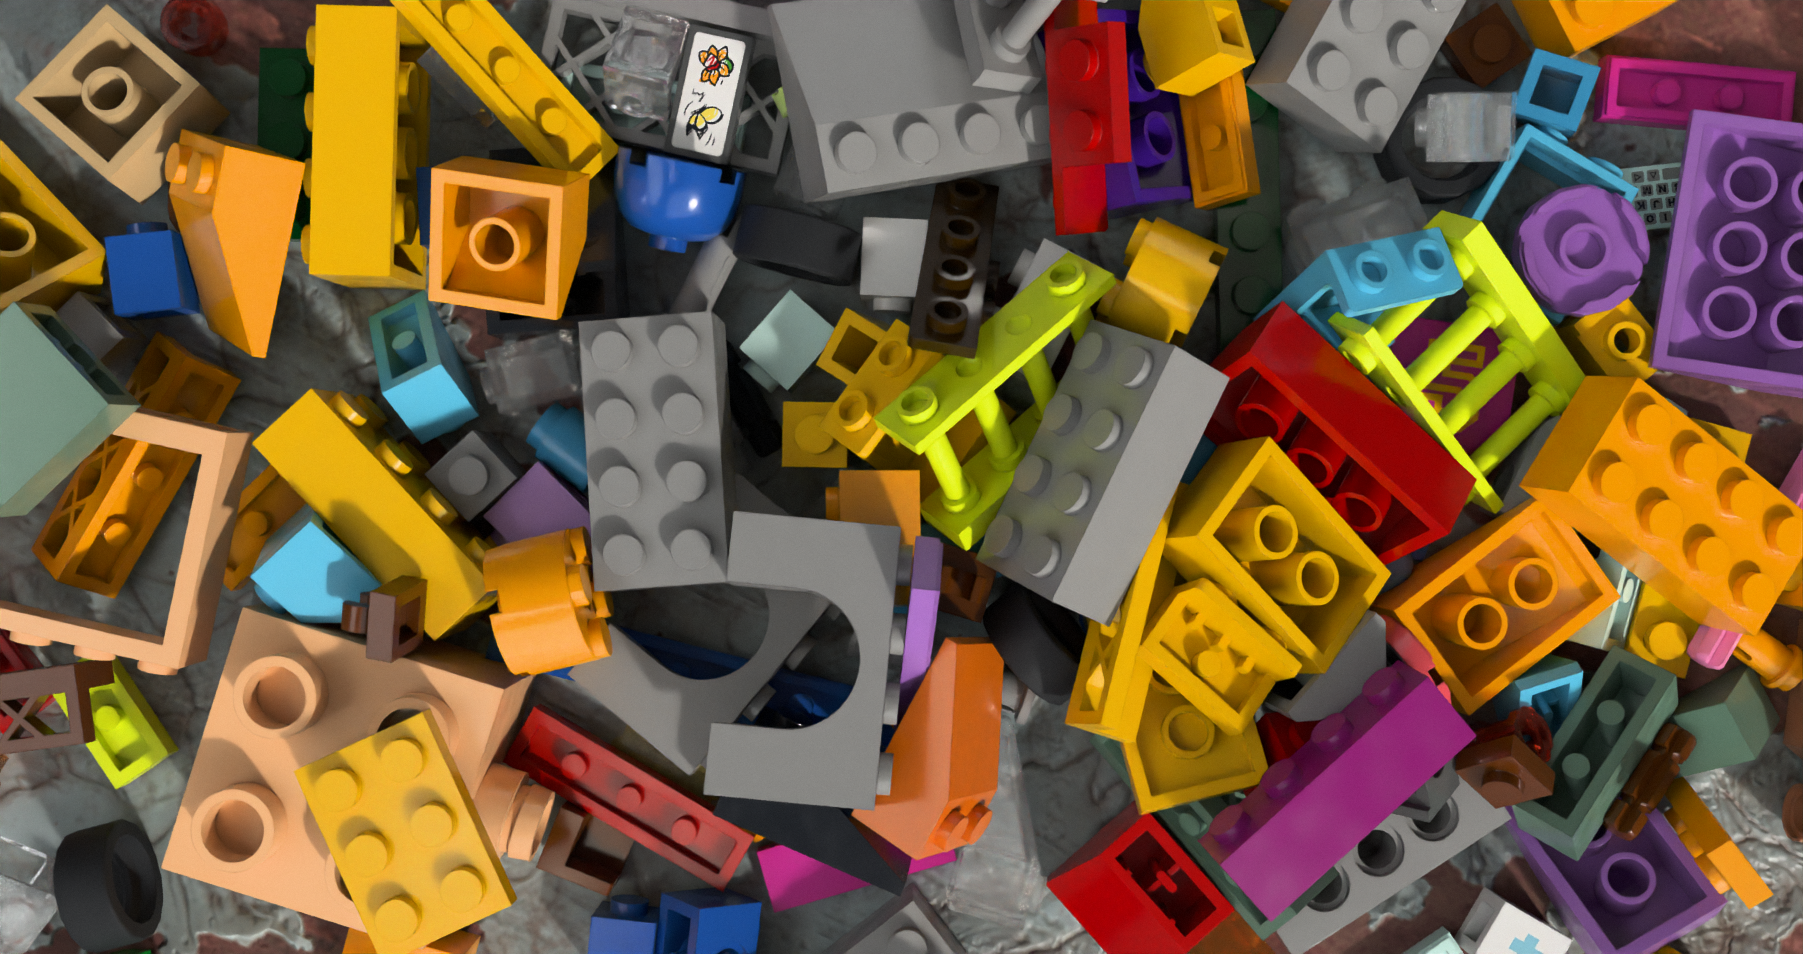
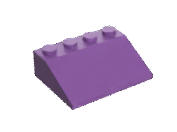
(1735, 257)

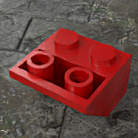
(1138, 889)

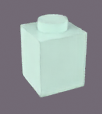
(786, 344)

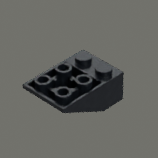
(601, 275)

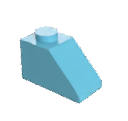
(421, 368)

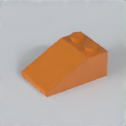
(945, 754)

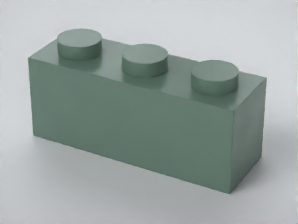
(1599, 750)

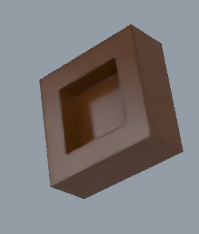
(1485, 47)
(1505, 771)

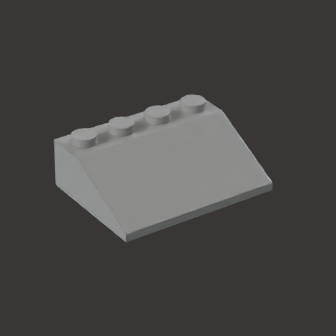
(889, 101)

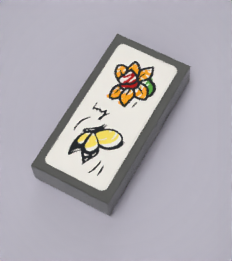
(709, 96)

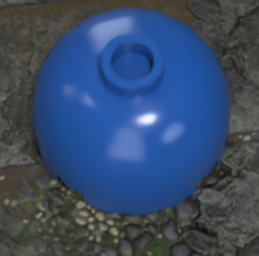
(675, 198)

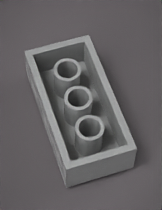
(1351, 65)
(658, 450)
(1102, 469)

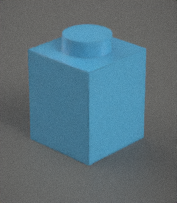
(1555, 91)

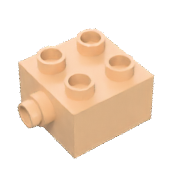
(306, 693)

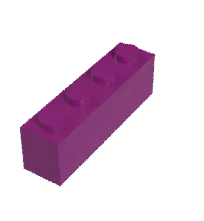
(1336, 787)

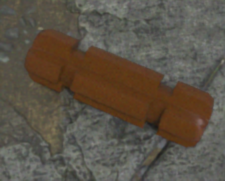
(1649, 781)

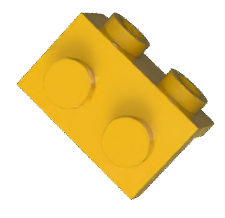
(1215, 653)

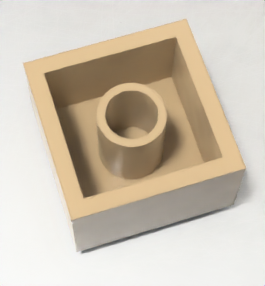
(120, 103)

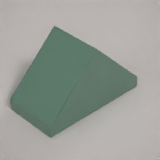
(1728, 720)

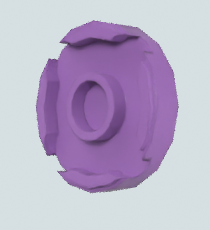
(1580, 250)

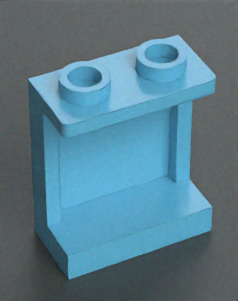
(1371, 278)

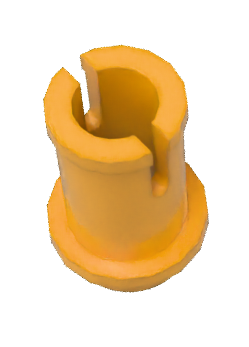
(1775, 662)

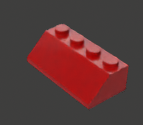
(1340, 433)

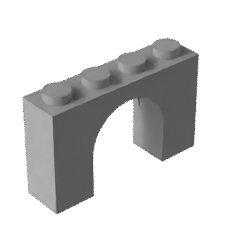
(678, 710)
(841, 756)

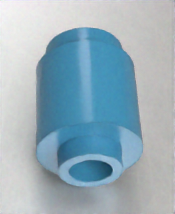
(562, 444)

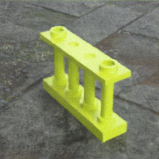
(1527, 346)
(956, 385)

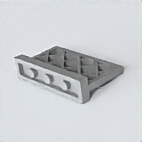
(715, 14)

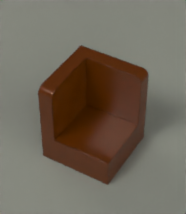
(585, 850)

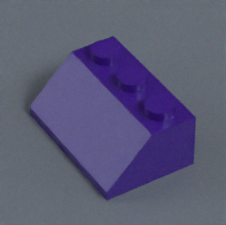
(1159, 162)

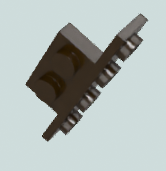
(956, 270)

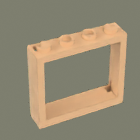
(201, 564)

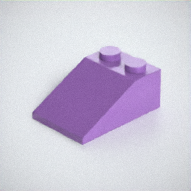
(1624, 891)

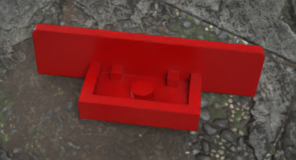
(1085, 112)

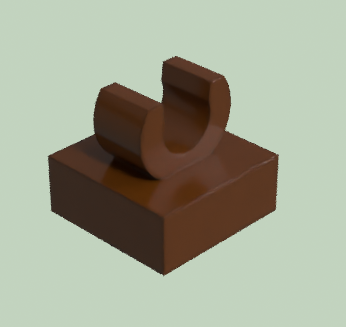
(964, 584)
(390, 617)

